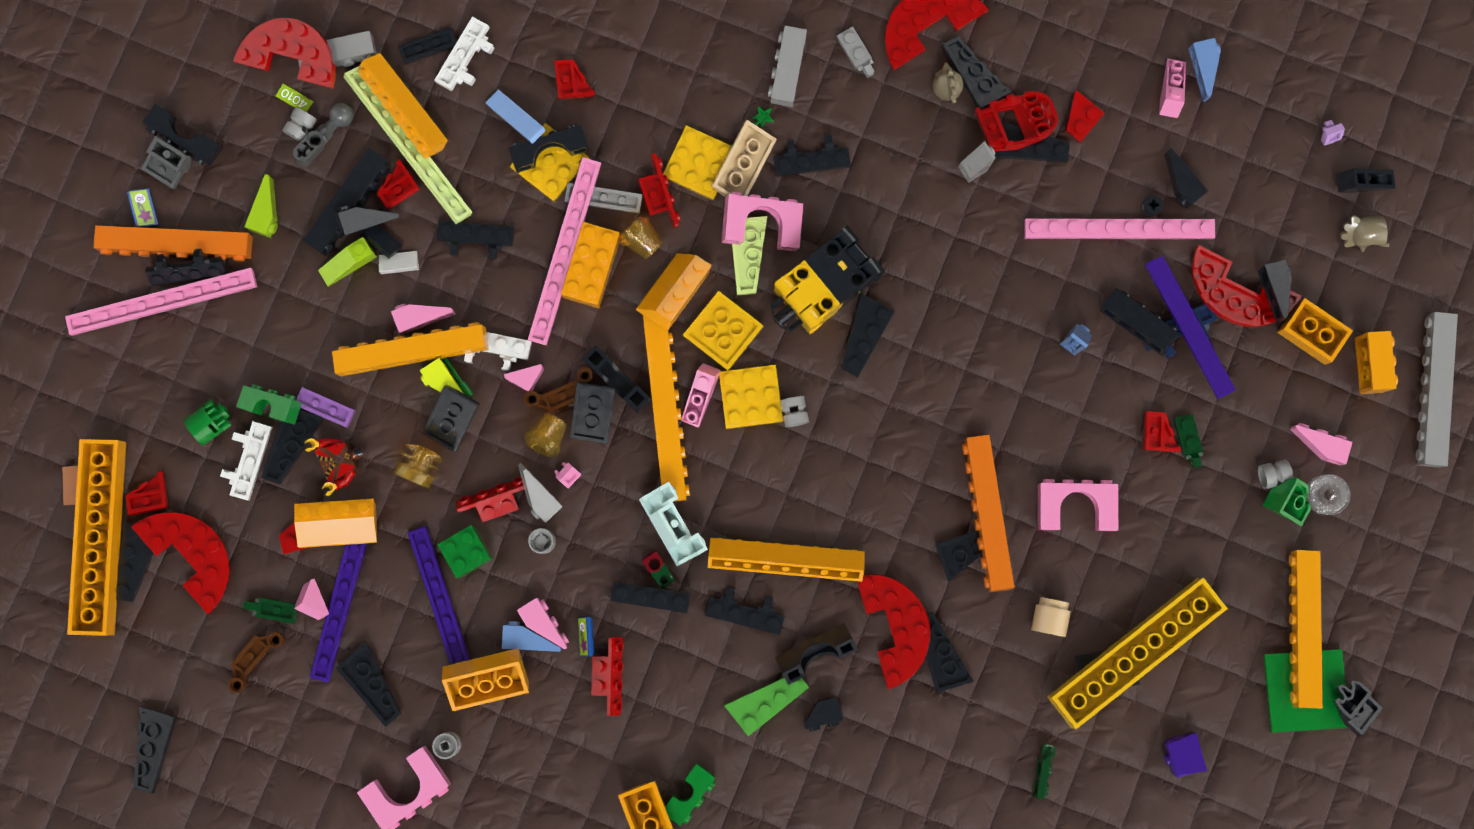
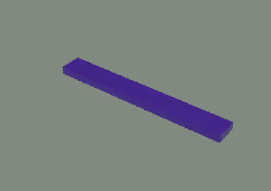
(1190, 327)
(438, 595)
(338, 612)

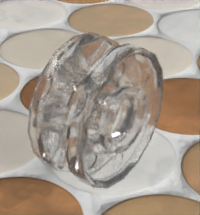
(1339, 494)

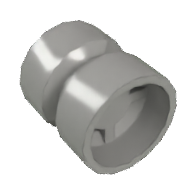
(299, 124)
(795, 418)
(1274, 474)
(542, 541)
(447, 745)

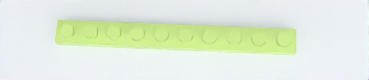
(425, 168)

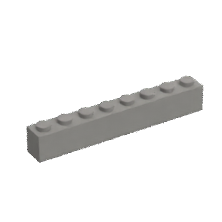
(1437, 389)

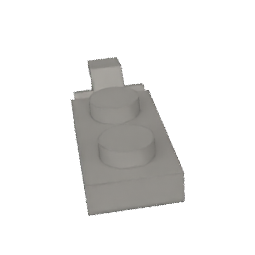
(856, 51)

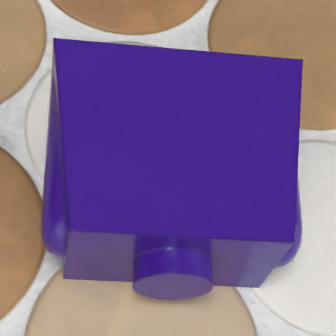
(1184, 755)

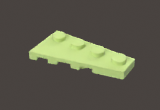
(748, 256)

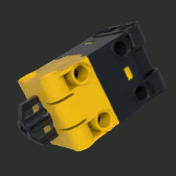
(825, 282)

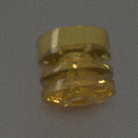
(418, 465)

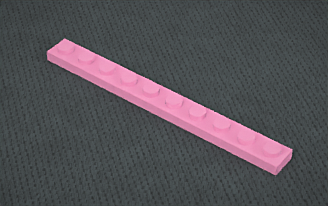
(1119, 228)
(564, 251)
(161, 301)

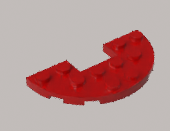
(915, 16)
(293, 40)
(1228, 298)
(198, 545)
(907, 624)

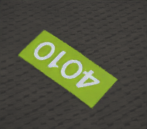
(294, 98)

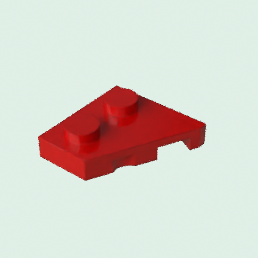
(570, 81)
(397, 186)
(1158, 433)
(148, 497)

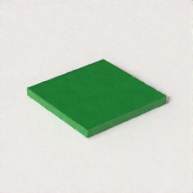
(1278, 688)

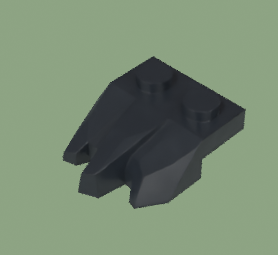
(1356, 707)

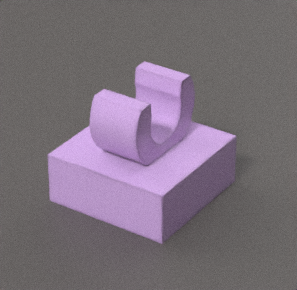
(1331, 132)

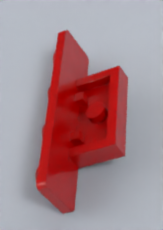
(656, 193)
(493, 502)
(608, 676)

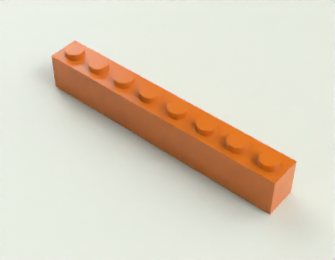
(172, 242)
(988, 513)

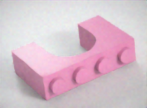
(787, 214)
(1102, 495)
(432, 783)

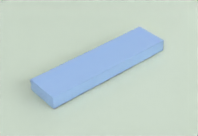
(515, 116)

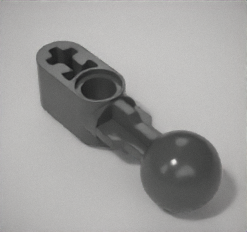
(340, 116)

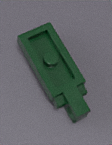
(1189, 439)
(272, 609)
(1043, 771)

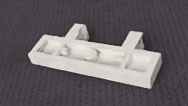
(455, 66)
(507, 347)
(254, 447)

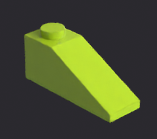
(263, 212)
(347, 261)

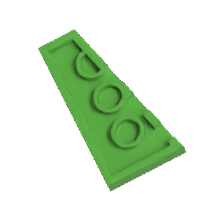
(761, 705)

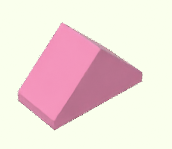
(526, 377)
(311, 601)

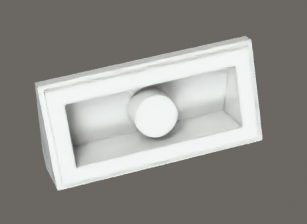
(399, 262)

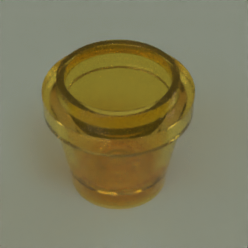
(641, 237)
(546, 435)

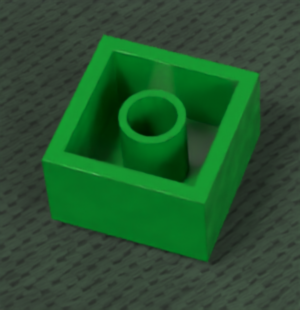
(465, 551)

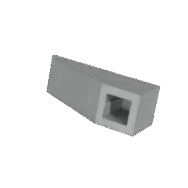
(977, 162)

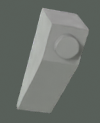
(541, 501)

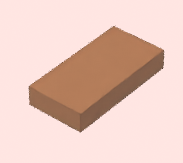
(69, 485)

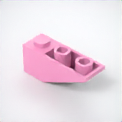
(1173, 88)
(700, 394)
(1325, 446)
(537, 619)

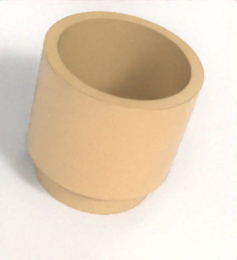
(1051, 617)

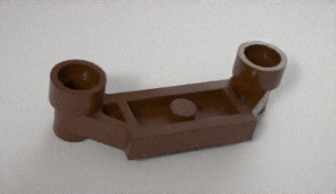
(558, 397)
(250, 657)

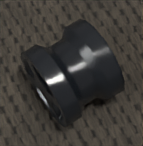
(1148, 208)

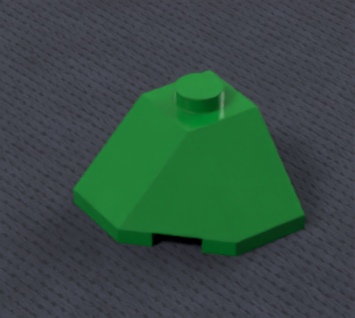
(1289, 500)

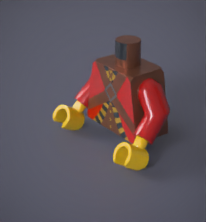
(336, 461)

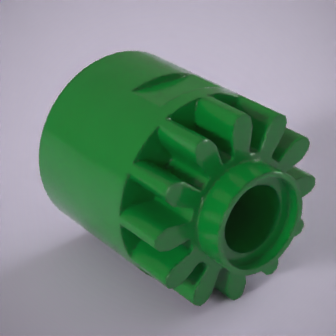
(207, 421)

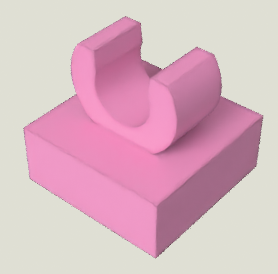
(567, 475)

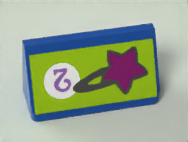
(142, 208)
(586, 636)

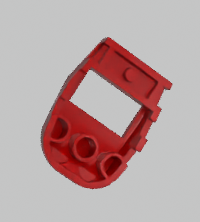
(1034, 115)

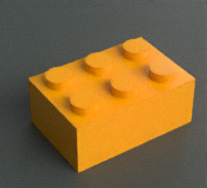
(1315, 331)
(1376, 362)

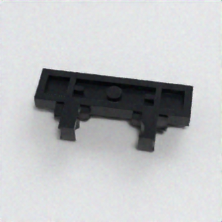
(796, 163)
(488, 235)
(184, 271)
(761, 618)

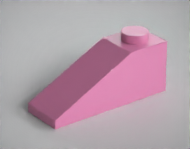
(413, 317)

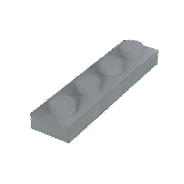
(611, 199)

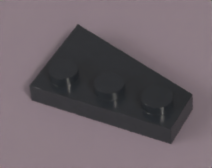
(958, 553)

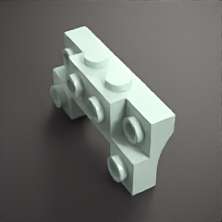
(670, 525)

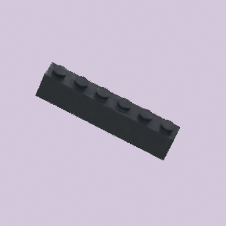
(355, 192)

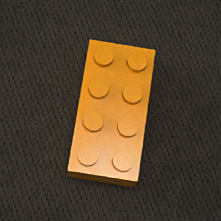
(591, 265)
(485, 679)

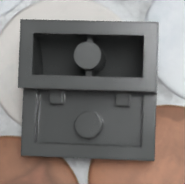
(166, 162)

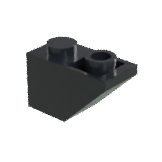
(824, 712)

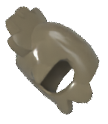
(947, 84)
(1365, 232)

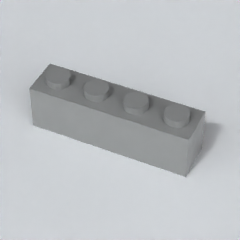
(351, 48)
(788, 66)

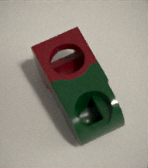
(658, 569)

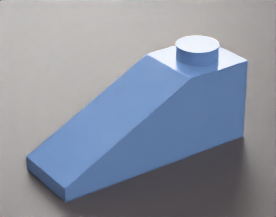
(1205, 62)
(1077, 339)
(524, 638)

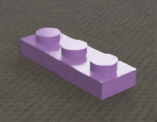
(325, 407)

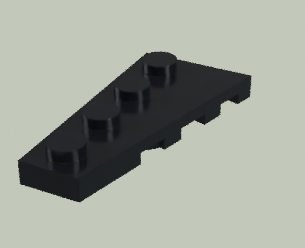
(977, 79)
(1047, 150)
(132, 564)
(943, 661)
(154, 739)

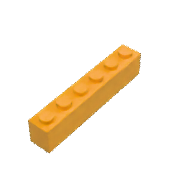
(402, 105)

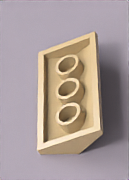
(744, 160)

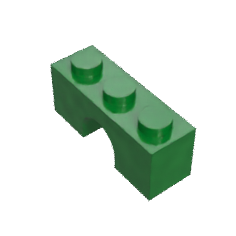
(282, 408)
(700, 780)

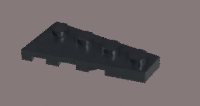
(866, 331)
(289, 445)
(369, 683)

